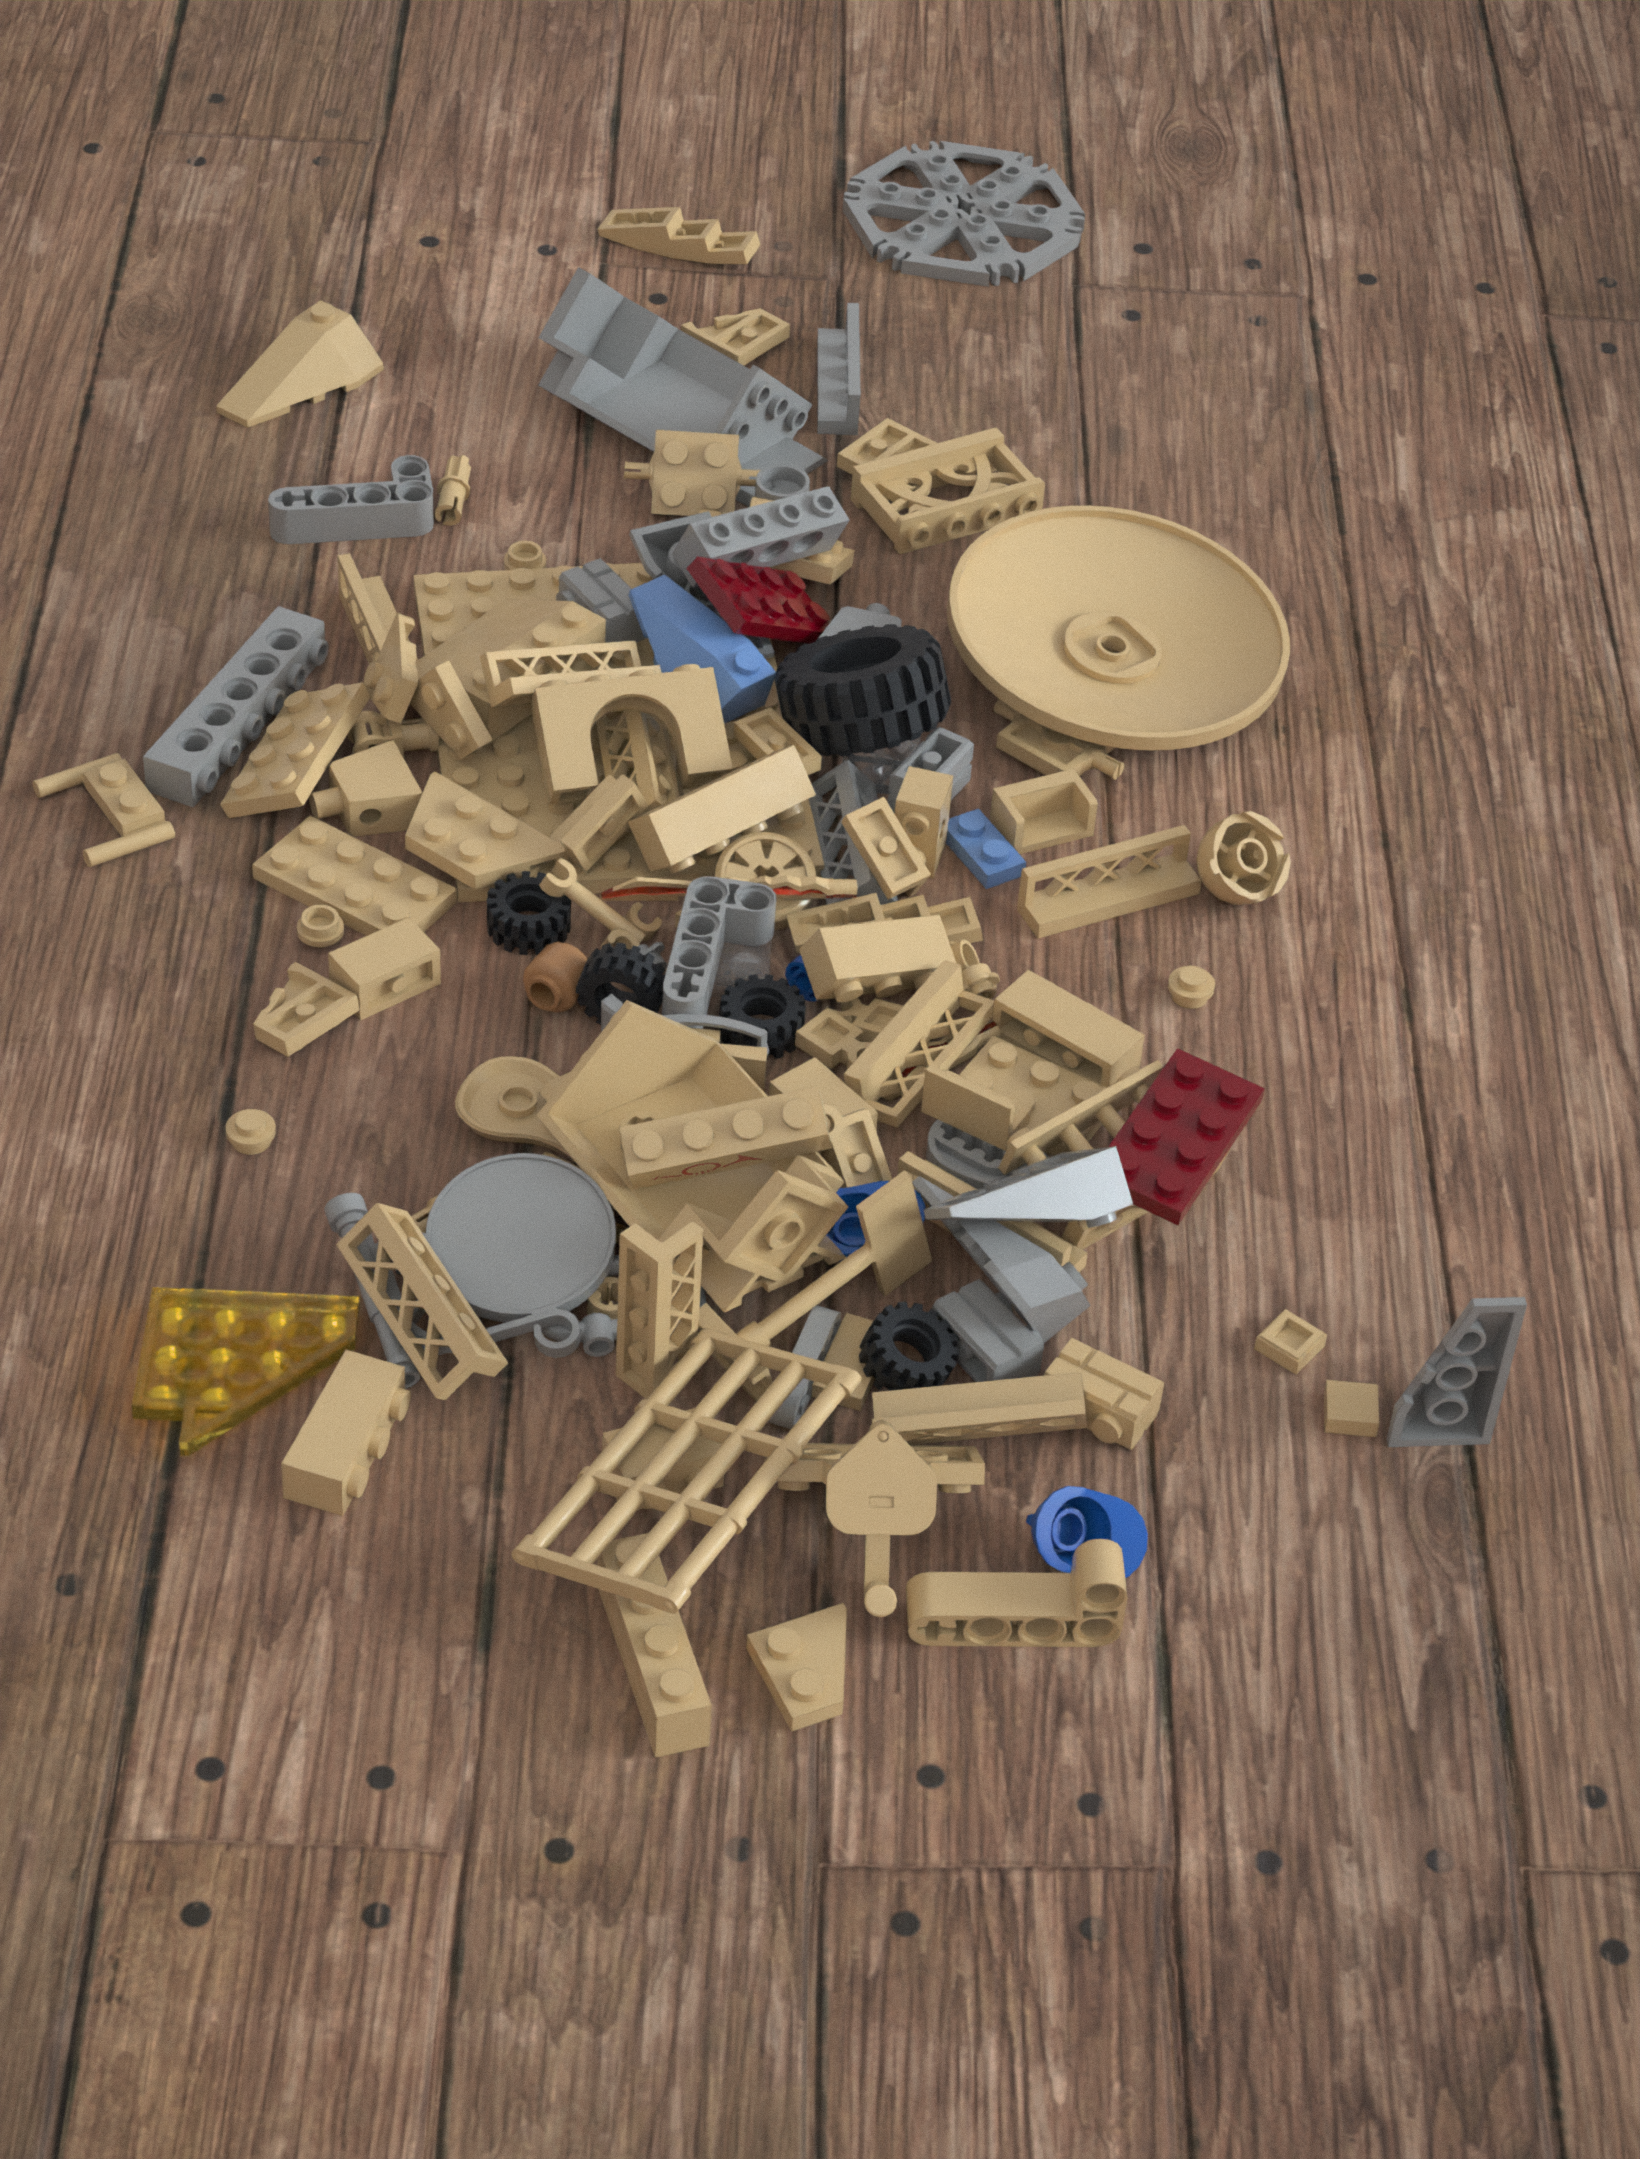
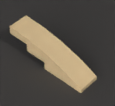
(669, 235)
(957, 916)

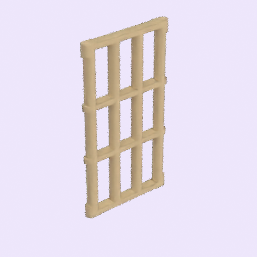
(690, 1503)

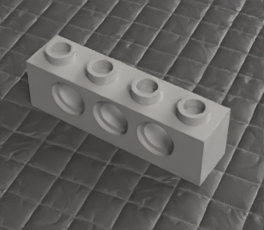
(766, 532)

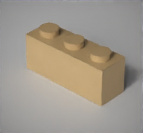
(874, 957)
(1066, 1030)
(345, 1433)

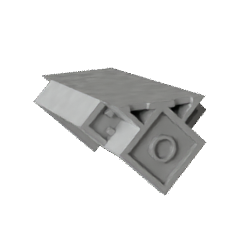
(653, 377)

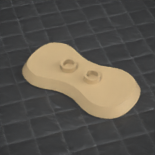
(503, 1102)

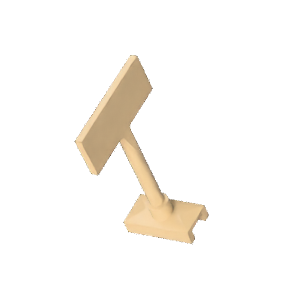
(892, 1244)

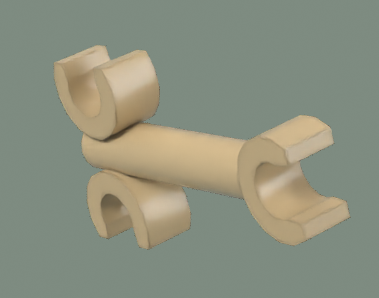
(623, 929)

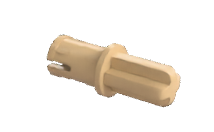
(453, 490)

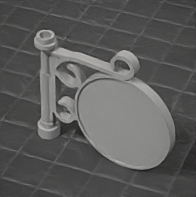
(517, 1239)

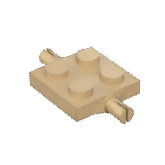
(693, 472)
(1051, 750)

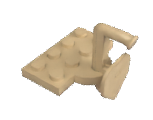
(883, 1491)

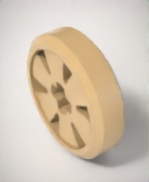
(770, 856)

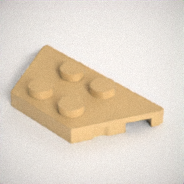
(474, 837)

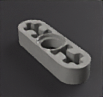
(814, 1344)

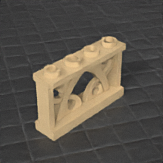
(959, 461)

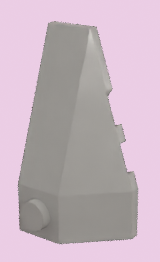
(1463, 1380)

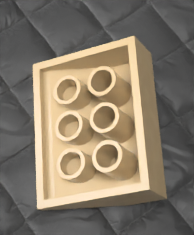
(514, 626)

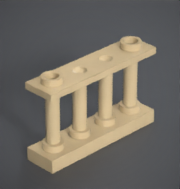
(1030, 1145)

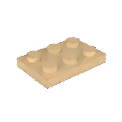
(1031, 1082)

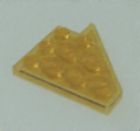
(232, 1353)

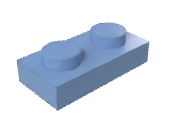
(983, 849)

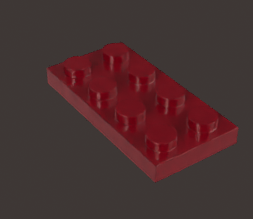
(760, 600)
(1182, 1133)

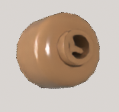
(553, 977)

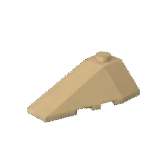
(309, 357)

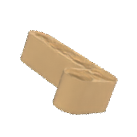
(1023, 1607)

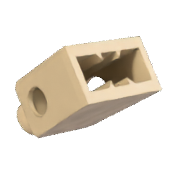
(369, 791)

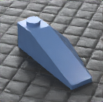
(690, 633)

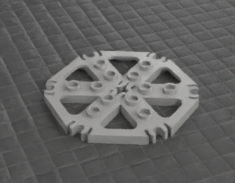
(972, 214)

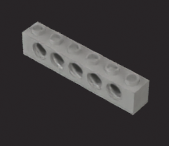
(235, 706)

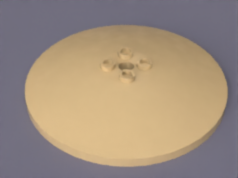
(1068, 585)

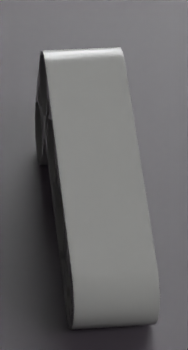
(356, 509)
(712, 914)

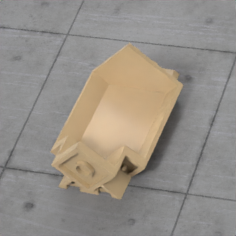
(756, 1219)

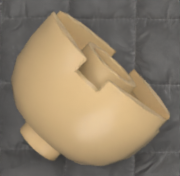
(1243, 859)

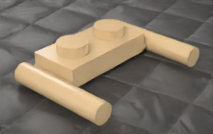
(122, 800)

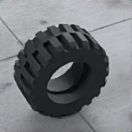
(864, 689)

